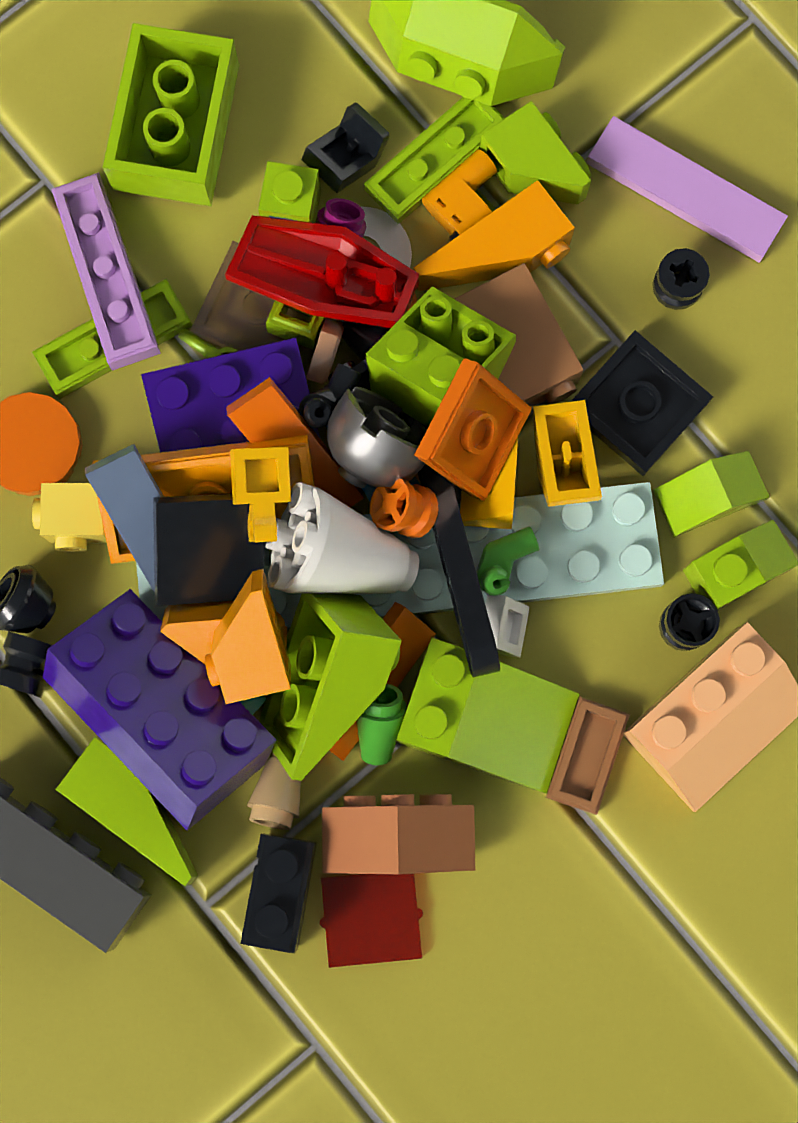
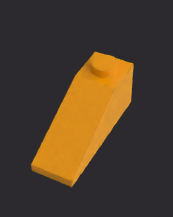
(520, 231)

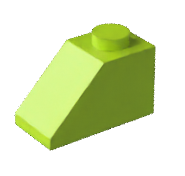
(741, 565)

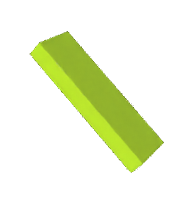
(431, 157)
(79, 355)

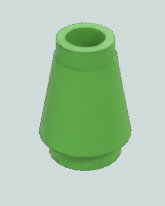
(380, 726)

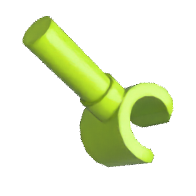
(202, 346)

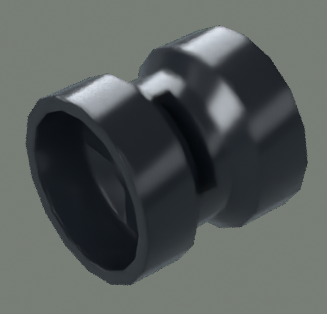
(697, 616)
(24, 664)

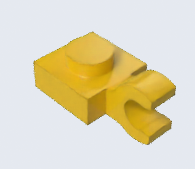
(260, 480)

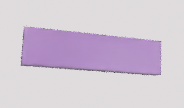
(686, 189)
(105, 272)

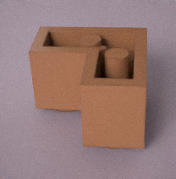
(398, 835)

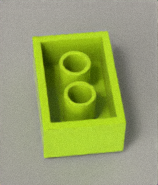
(171, 114)

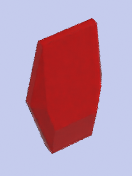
(322, 271)

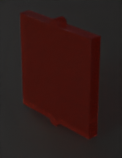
(370, 919)

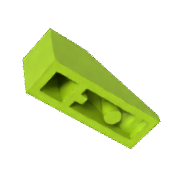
(122, 804)

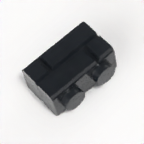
(278, 893)

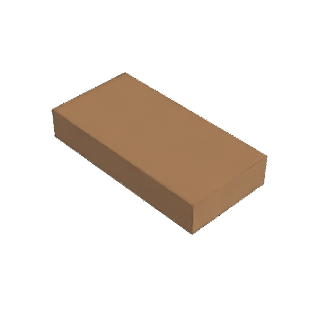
(587, 755)

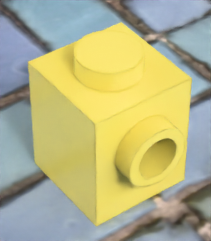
(68, 516)

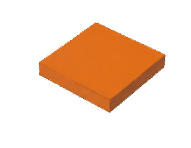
(473, 430)

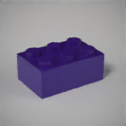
(192, 398)

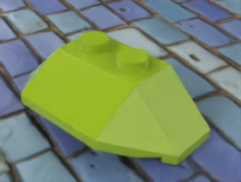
(468, 46)

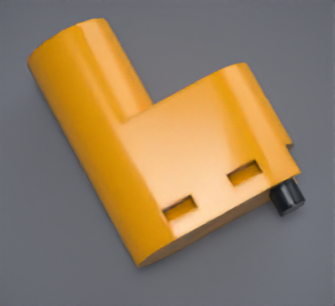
(454, 198)

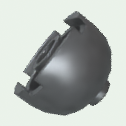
(373, 440)

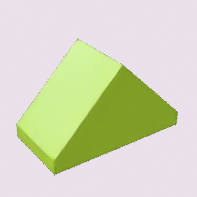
(710, 492)

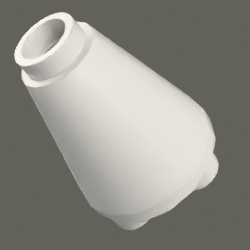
(335, 550)

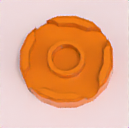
(36, 443)

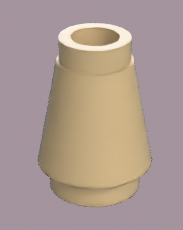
(275, 797)

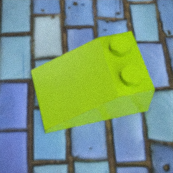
(338, 669)
(491, 722)

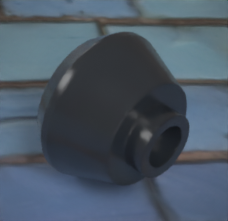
(25, 600)

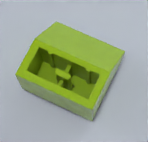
(425, 349)

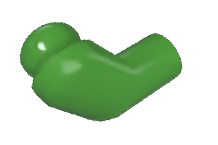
(499, 557)

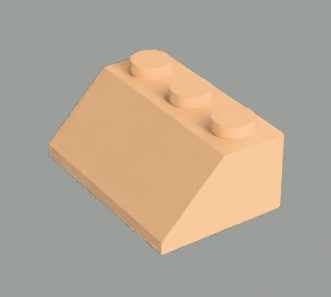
(717, 716)

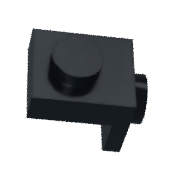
(347, 149)

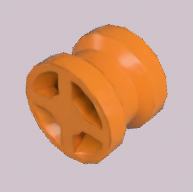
(404, 508)

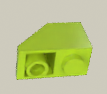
(530, 149)

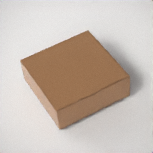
(325, 350)

